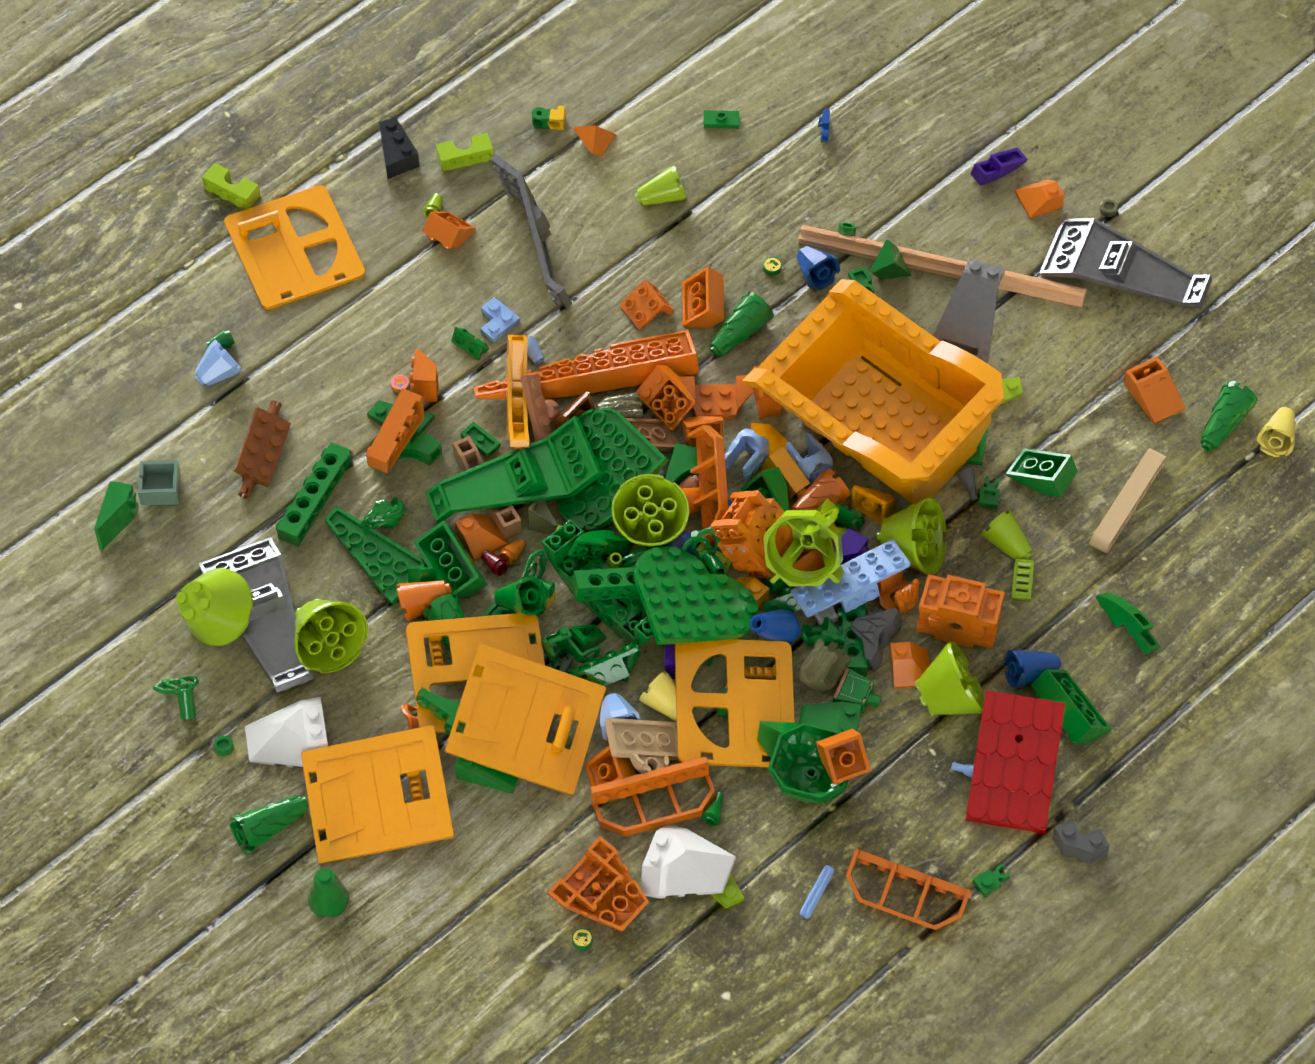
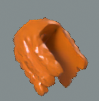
(905, 595)

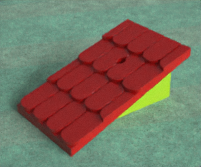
(1015, 762)

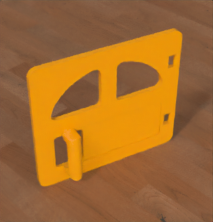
(278, 261)
(501, 632)
(746, 699)

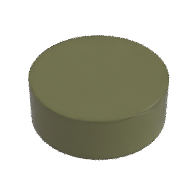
(1108, 208)

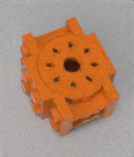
(744, 529)
(960, 611)

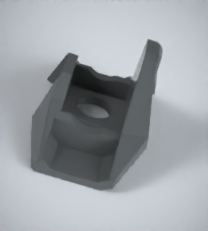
(875, 631)

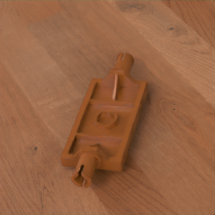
(261, 448)

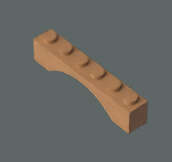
(504, 517)

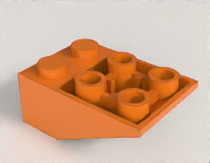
(1154, 390)
(666, 396)

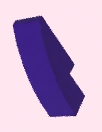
(998, 166)

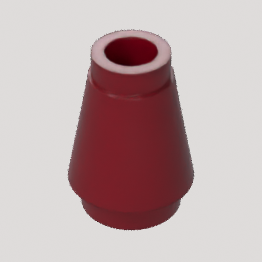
(495, 563)

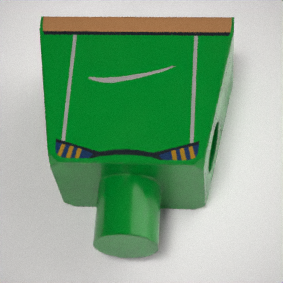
(856, 689)

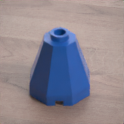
(817, 267)

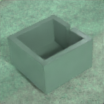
(159, 482)

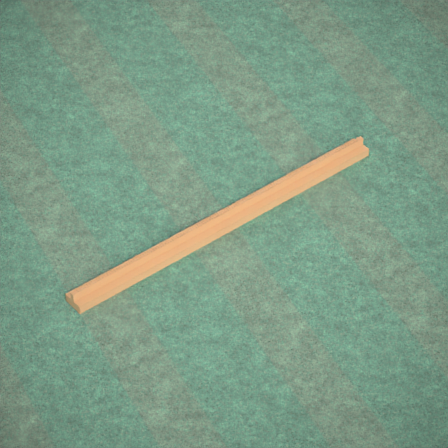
(940, 265)

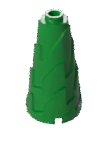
(745, 320)
(1227, 413)
(444, 608)
(261, 824)

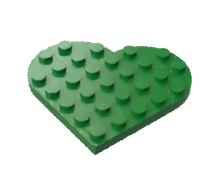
(620, 455)
(689, 602)

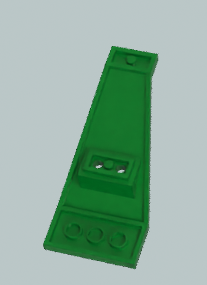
(543, 471)

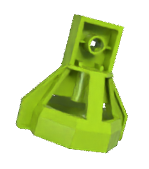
(810, 531)

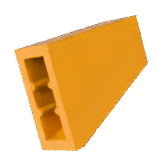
(792, 474)

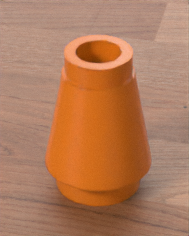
(512, 551)

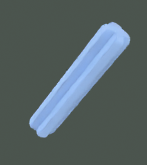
(817, 891)

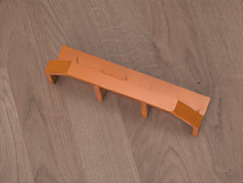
(711, 475)
(648, 781)
(905, 872)

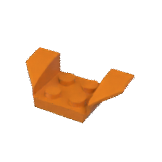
(718, 399)

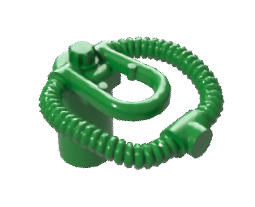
(707, 556)
(550, 587)
(184, 693)

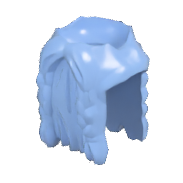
(754, 444)
(819, 456)

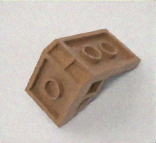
(656, 432)

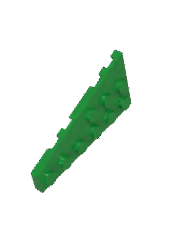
(376, 554)

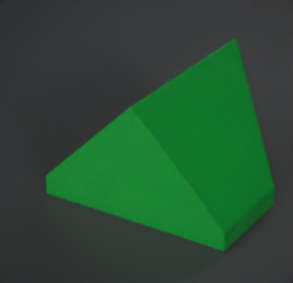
(889, 263)
(586, 636)
(769, 732)

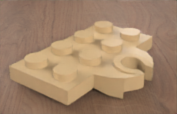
(643, 742)

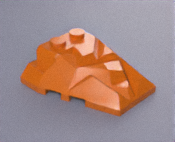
(601, 888)

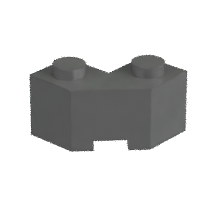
(1086, 847)

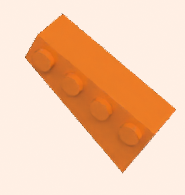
(396, 431)

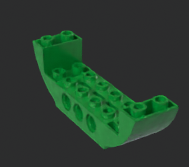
(622, 616)

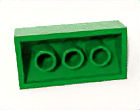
(454, 565)
(1080, 716)

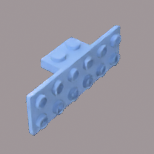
(857, 583)

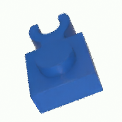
(824, 123)

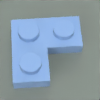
(501, 319)

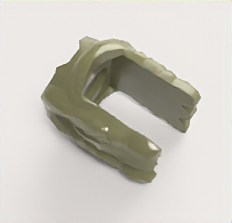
(625, 404)
(823, 666)

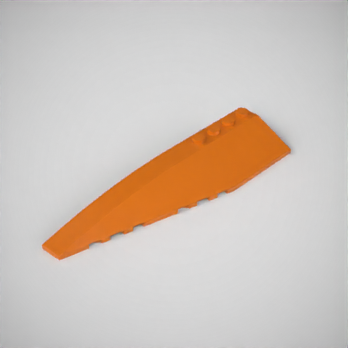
(615, 368)

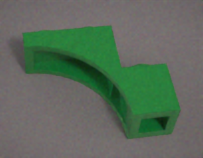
(423, 448)

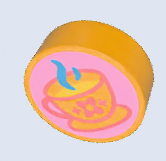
(398, 382)

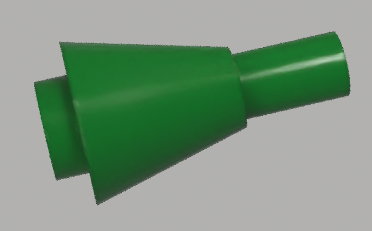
(630, 661)
(712, 815)

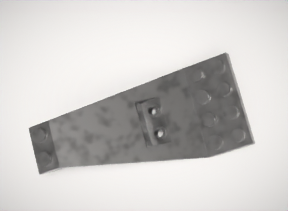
(517, 187)
(1106, 257)
(971, 309)
(273, 617)

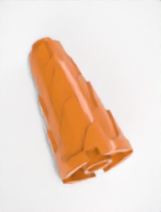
(822, 488)

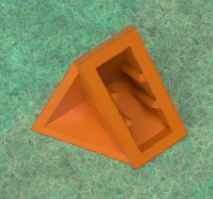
(595, 138)

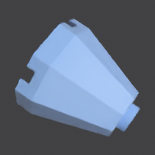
(216, 365)
(615, 707)

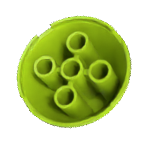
(650, 510)
(918, 534)
(216, 606)
(329, 635)
(949, 685)

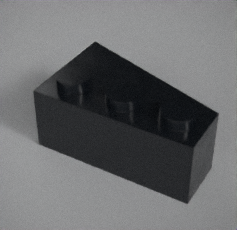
(397, 148)

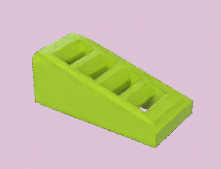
(1022, 567)

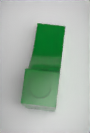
(682, 460)

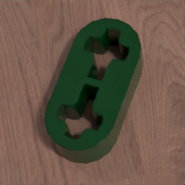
(565, 666)

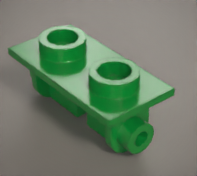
(466, 341)

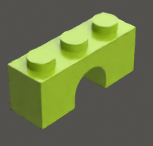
(451, 157)
(241, 194)

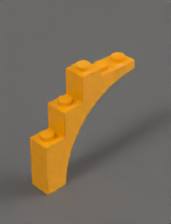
(516, 404)

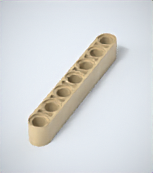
(1127, 500)

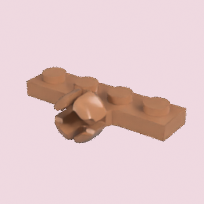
(540, 410)

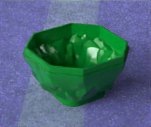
(799, 768)

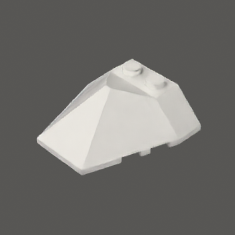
(287, 733)
(684, 864)

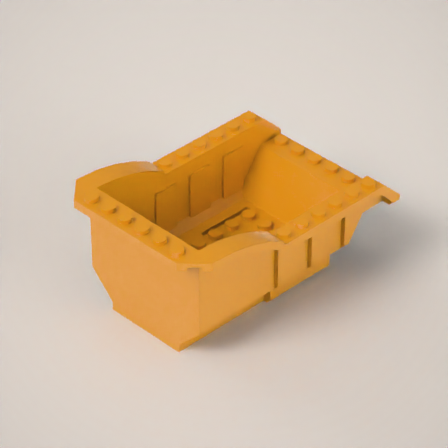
(883, 390)

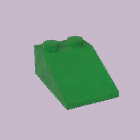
(1043, 471)
(771, 485)
(116, 512)
(832, 716)
(484, 776)

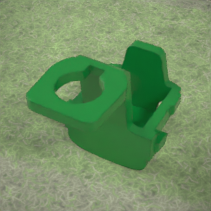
(563, 641)

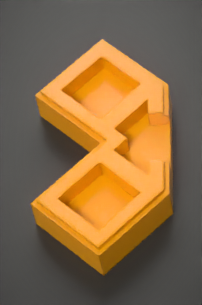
(775, 439)

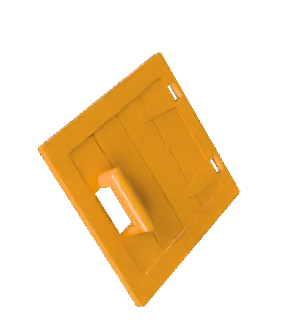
(511, 716)
(363, 798)

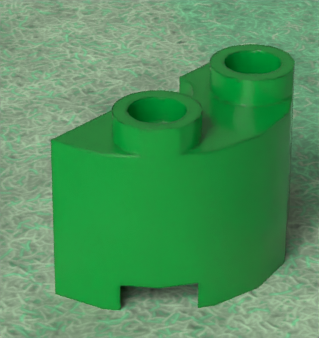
(849, 517)

